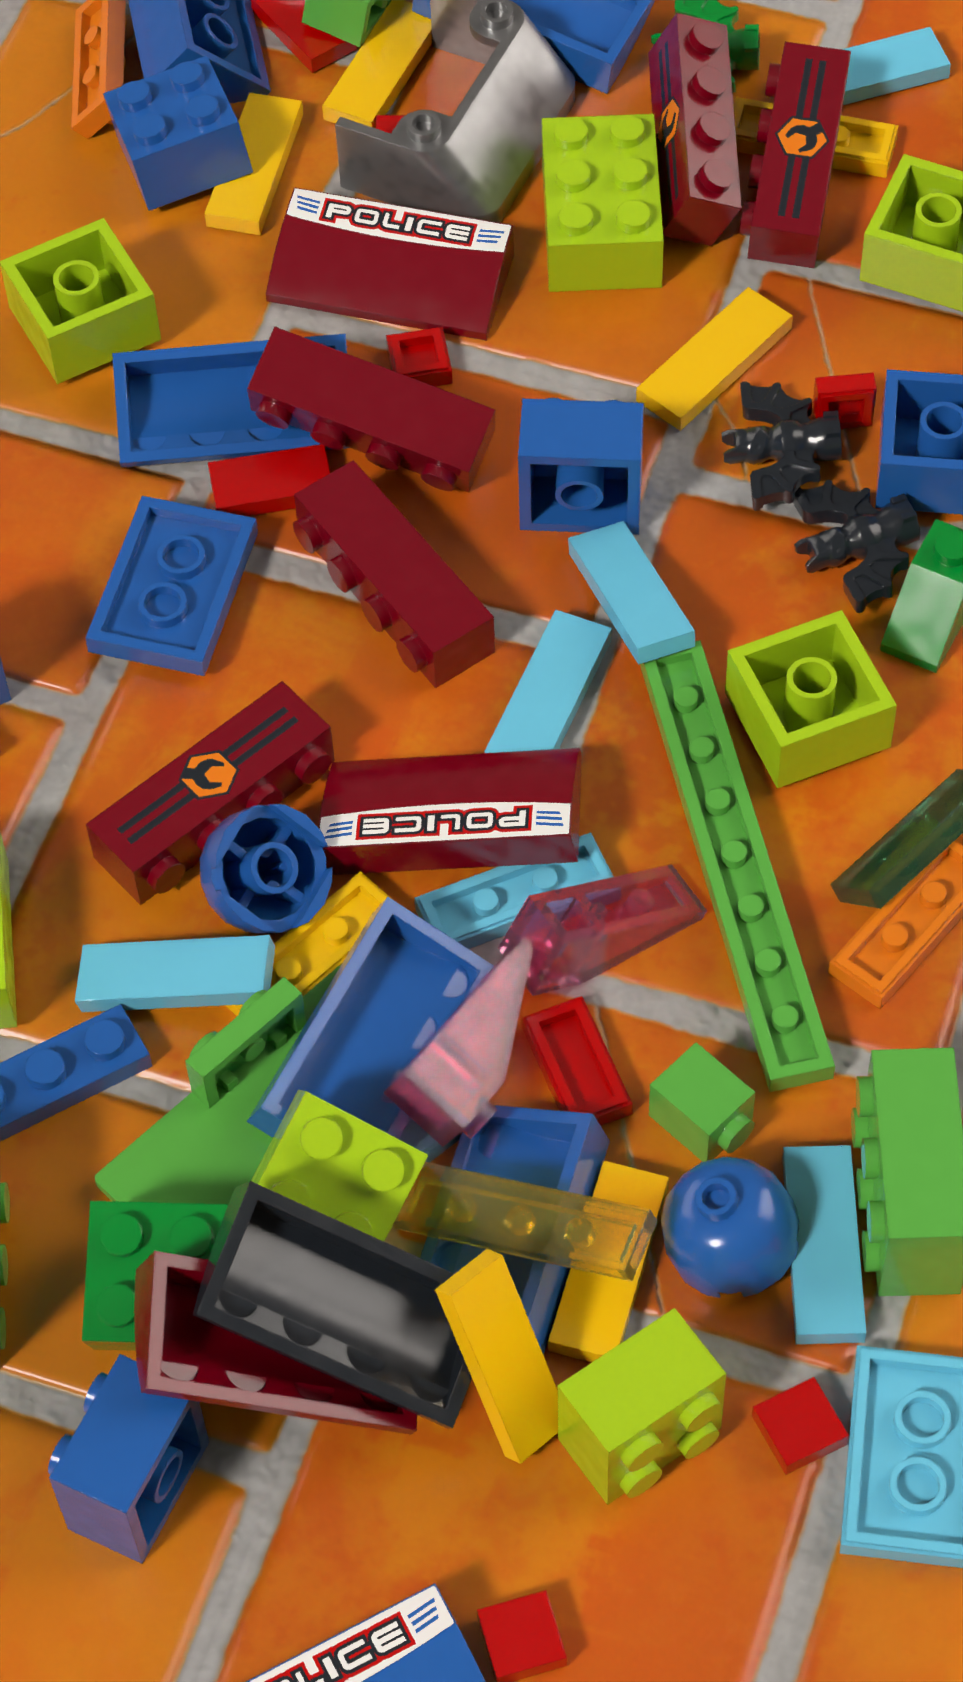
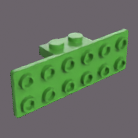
(205, 1140)

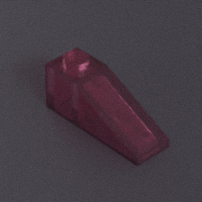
(600, 925)
(468, 1056)

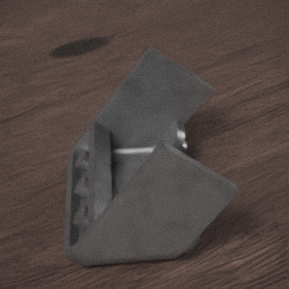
(494, 138)

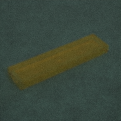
(527, 1221)

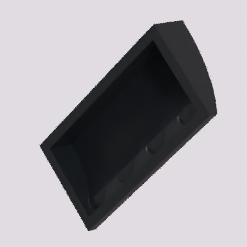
(334, 1302)

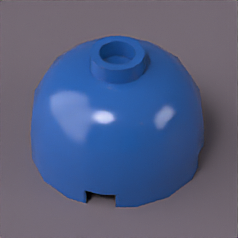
(265, 869)
(730, 1227)

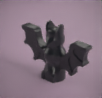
(791, 442)
(866, 535)

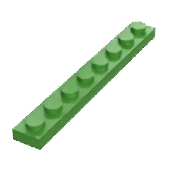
(738, 872)

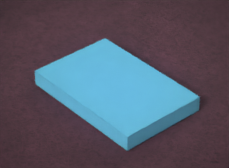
(905, 1458)

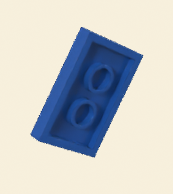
(172, 585)

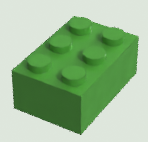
(911, 1171)

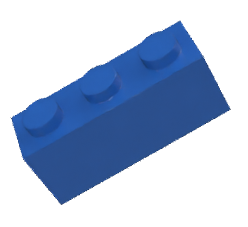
(190, 29)

